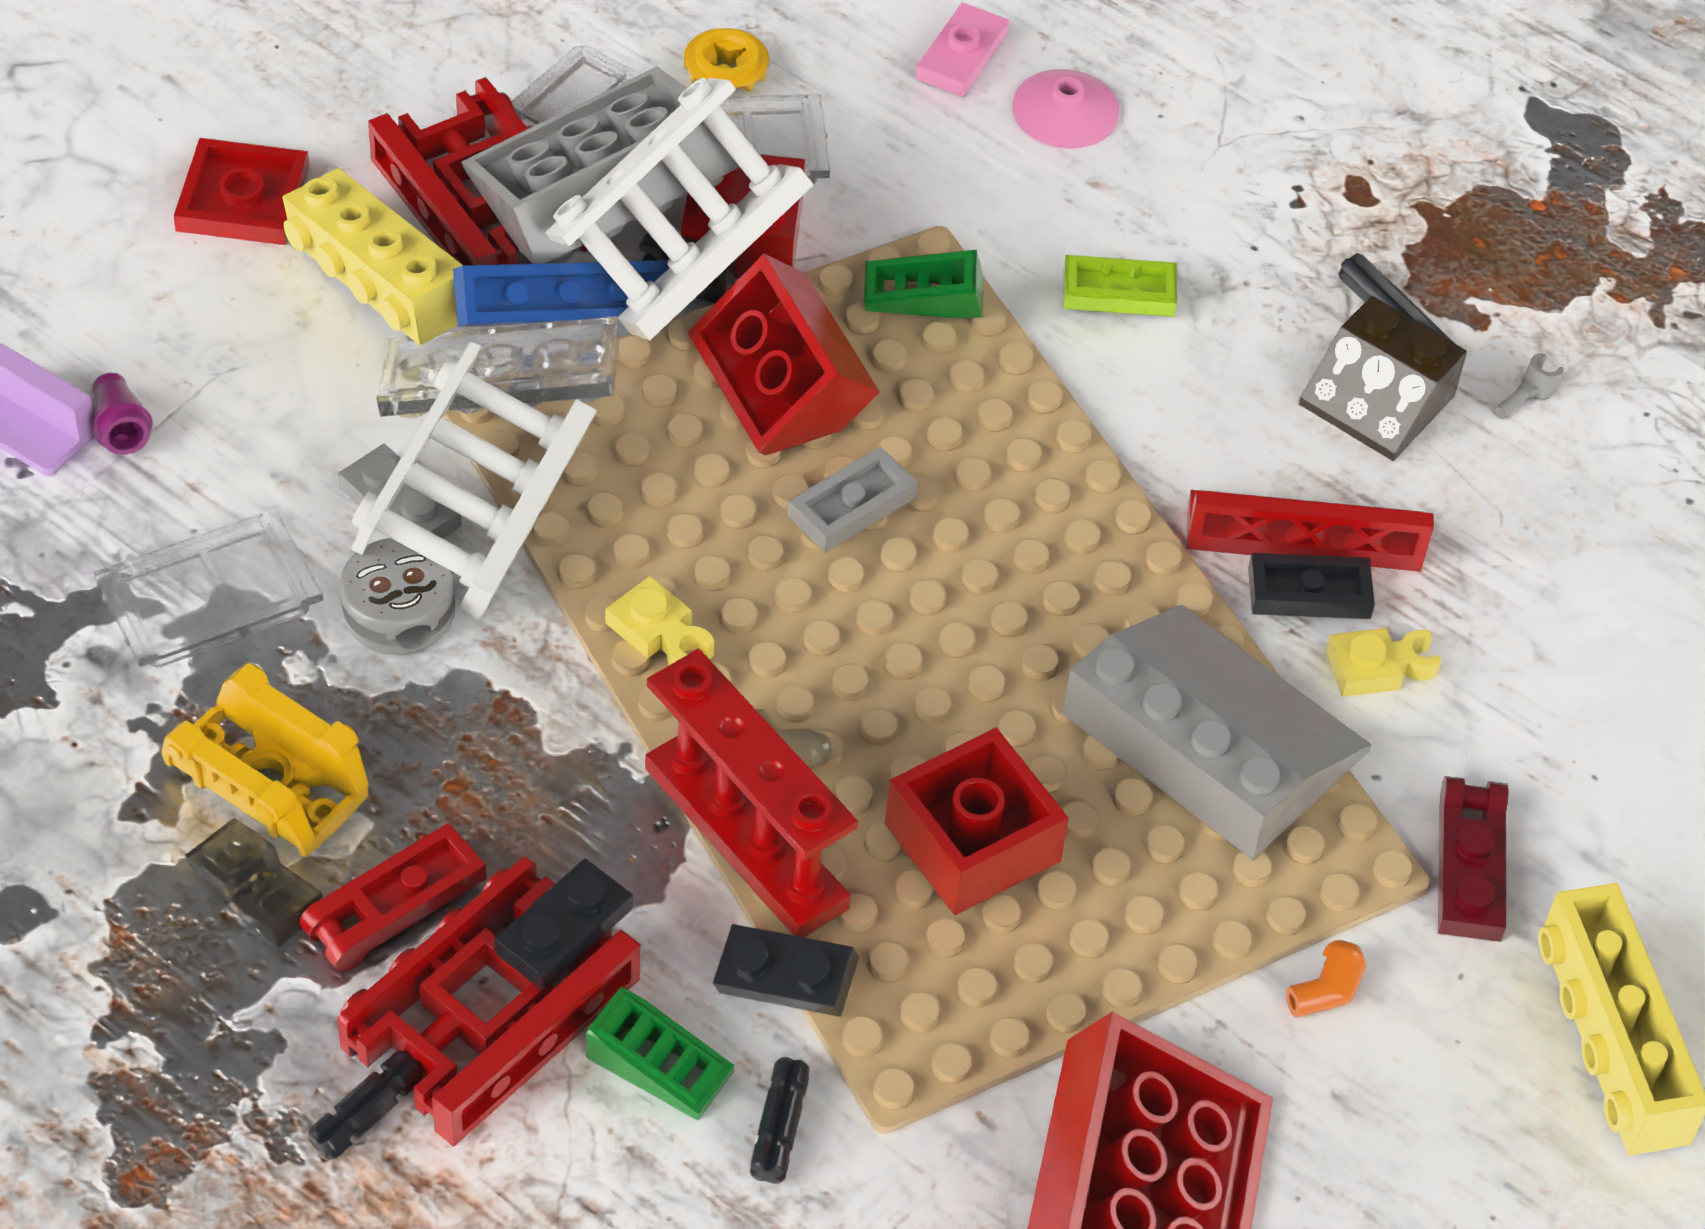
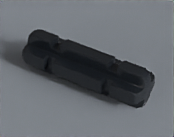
(365, 1105)
(779, 1120)

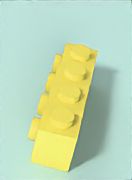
(374, 254)
(1622, 1019)

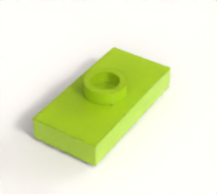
(1120, 285)

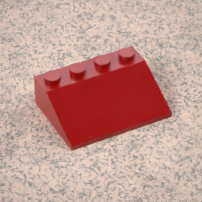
(1148, 1137)

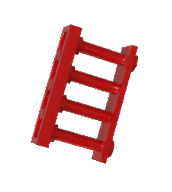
(749, 794)

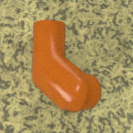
(1336, 983)

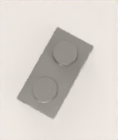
(372, 474)
(852, 499)

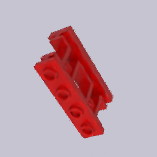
(438, 195)
(509, 1044)

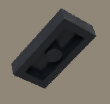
(1311, 586)
(563, 924)
(786, 970)

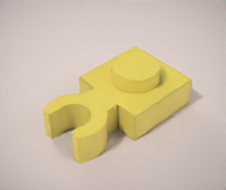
(657, 620)
(1374, 663)

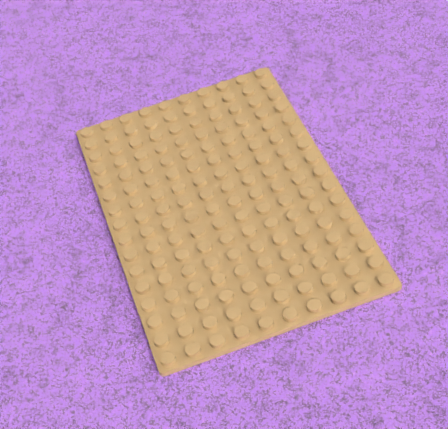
(919, 640)

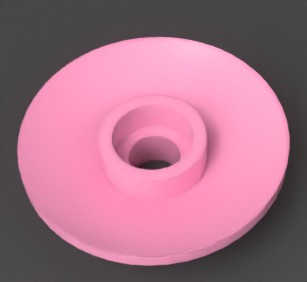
(1065, 108)

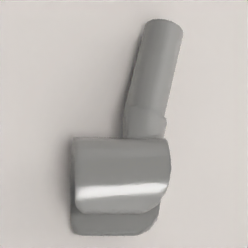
(1535, 384)

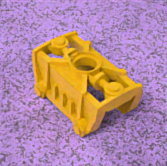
(284, 740)

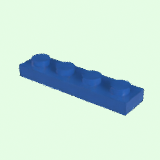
(541, 292)

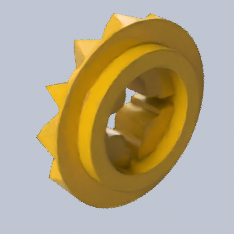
(730, 47)

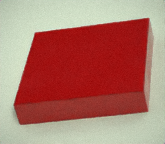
(239, 190)

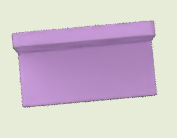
(41, 414)

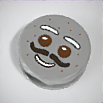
(396, 598)

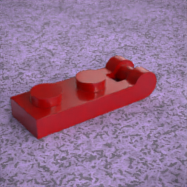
(393, 896)

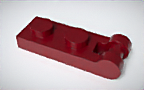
(1472, 860)

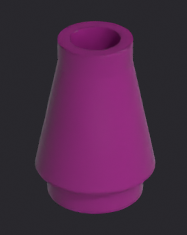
(119, 417)

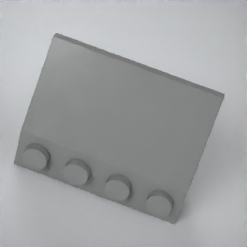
(571, 152)
(1210, 726)

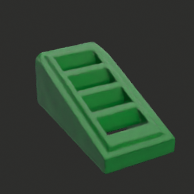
(956, 297)
(649, 1023)

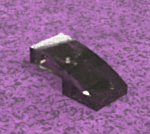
(252, 881)

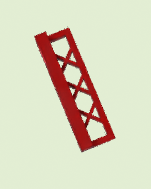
(1305, 527)

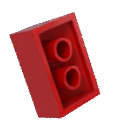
(782, 358)

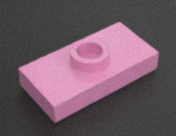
(962, 49)

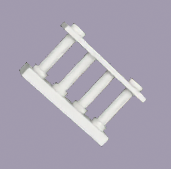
(731, 225)
(504, 525)

